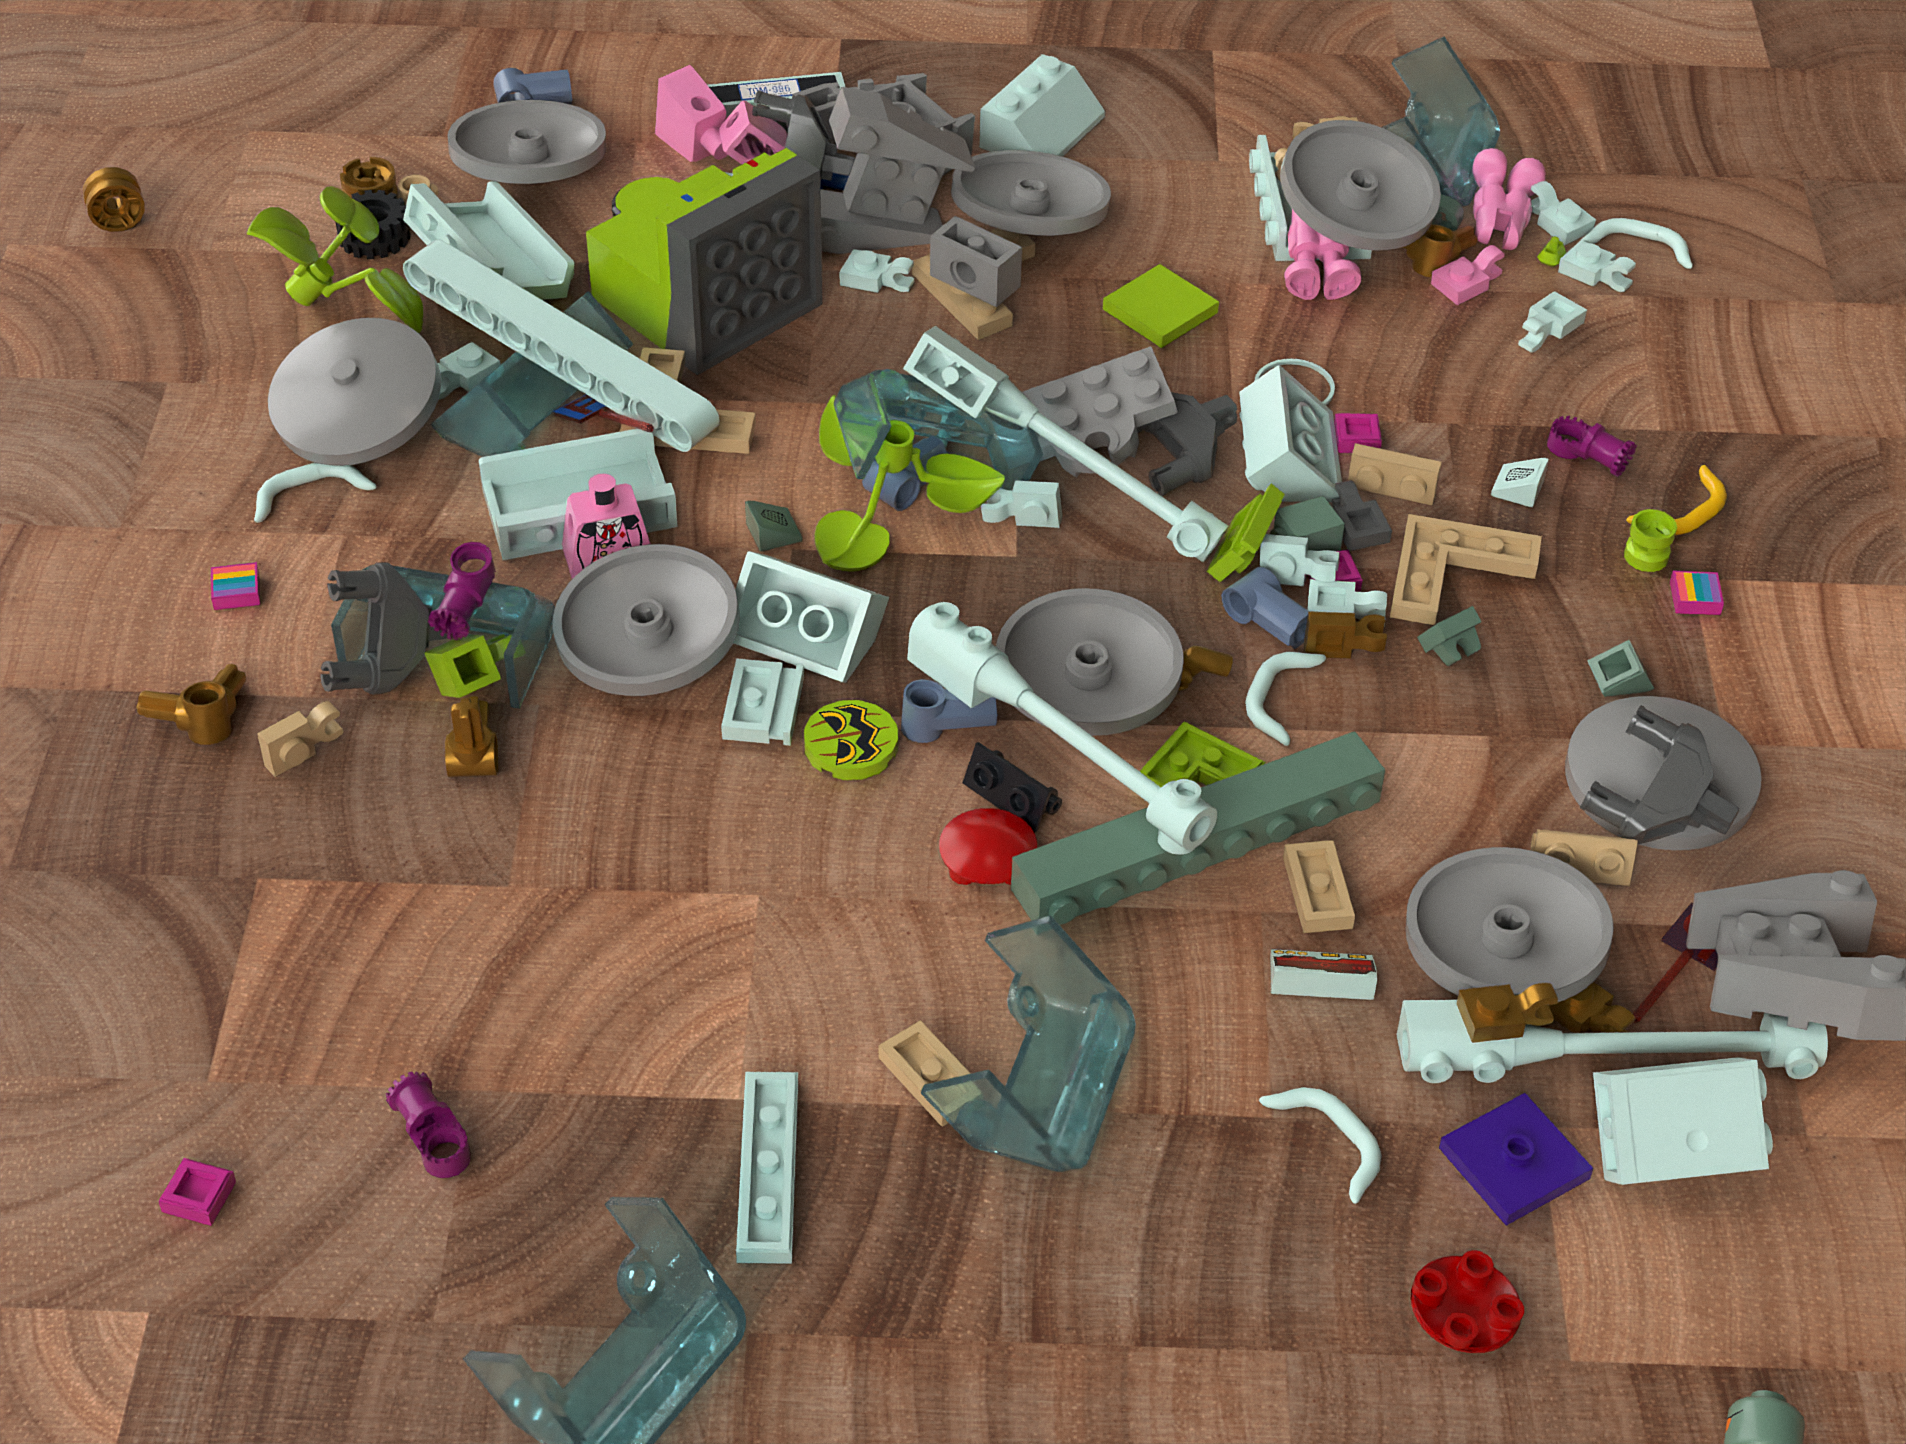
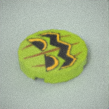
(851, 739)

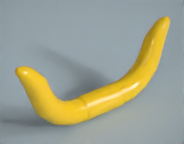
(1707, 509)

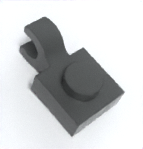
(1363, 521)

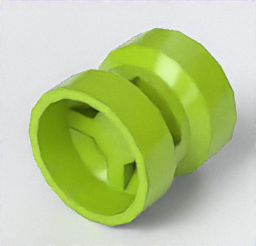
(1650, 540)

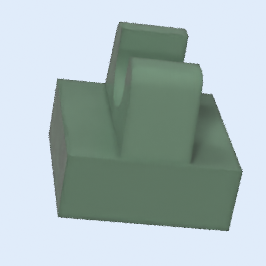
(1452, 631)

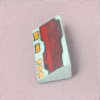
(1323, 974)

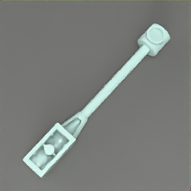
(982, 387)
(976, 670)
(1437, 1043)

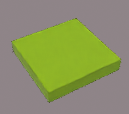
(1160, 305)

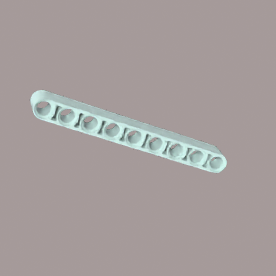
(561, 344)

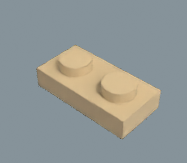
(1394, 474)
(1318, 886)
(920, 1059)

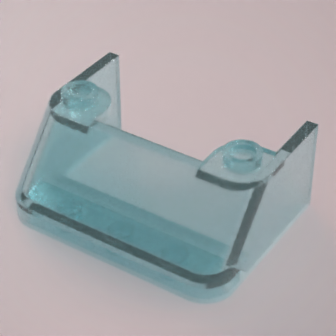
(1448, 115)
(518, 394)
(876, 398)
(504, 611)
(1066, 1064)
(651, 1364)

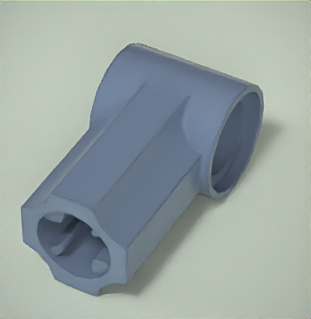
(534, 86)
(903, 487)
(1261, 599)
(931, 709)

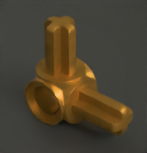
(1439, 247)
(200, 708)
(471, 745)

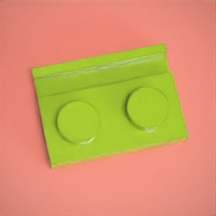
(1245, 534)

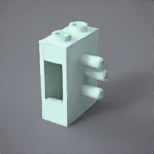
(1682, 1120)

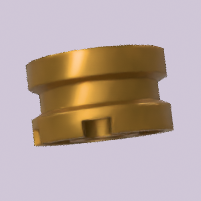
(371, 175)
(112, 213)

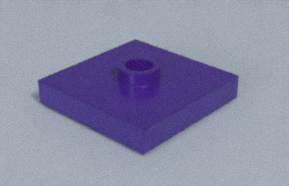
(1515, 1158)

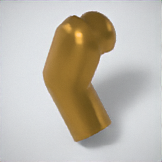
(1204, 659)

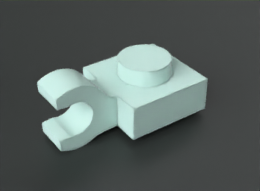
(1561, 218)
(1592, 264)
(873, 270)
(1551, 316)
(465, 368)
(1029, 502)
(1292, 561)
(1342, 598)

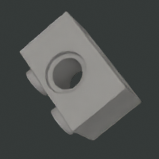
(975, 261)

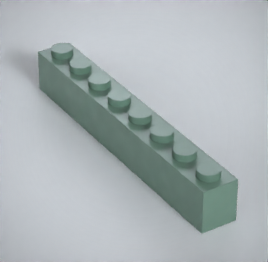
(1252, 811)

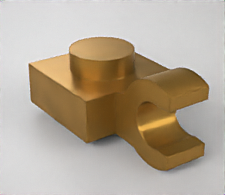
(1339, 633)
(1592, 1011)
(1498, 1014)

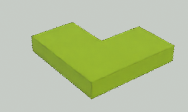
(1197, 757)

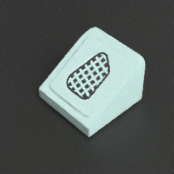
(1521, 481)

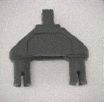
(806, 132)
(1190, 439)
(394, 632)
(1677, 794)

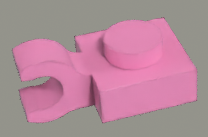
(1464, 279)

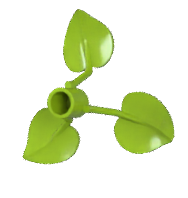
(314, 273)
(953, 485)

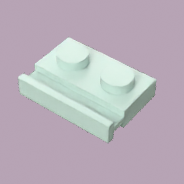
(762, 702)

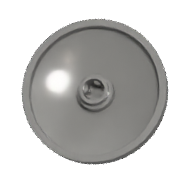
(527, 141)
(1360, 185)
(1031, 193)
(354, 391)
(646, 620)
(1095, 657)
(1628, 765)
(1508, 921)

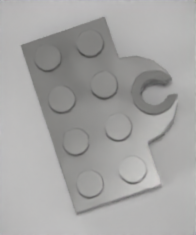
(1104, 406)

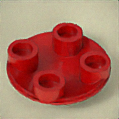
(982, 844)
(1466, 1303)

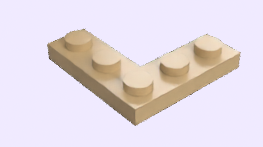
(974, 314)
(735, 427)
(1437, 542)

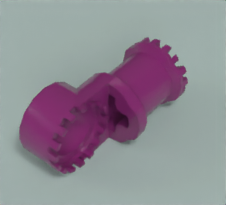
(1591, 443)
(463, 591)
(429, 1124)

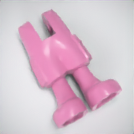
(1501, 210)
(1303, 275)

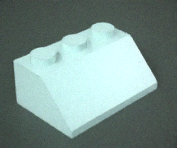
(1040, 110)
(1289, 438)
(806, 616)

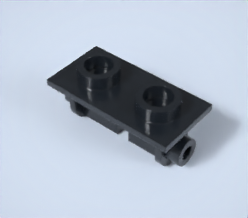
(1009, 786)

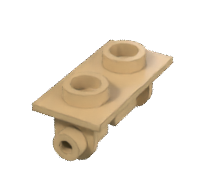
(1597, 857)

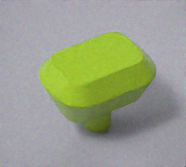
(1552, 252)

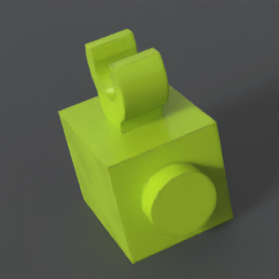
(466, 663)

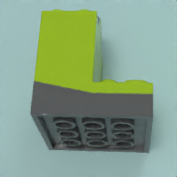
(712, 256)

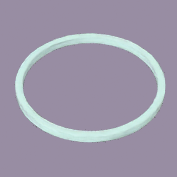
(1303, 363)

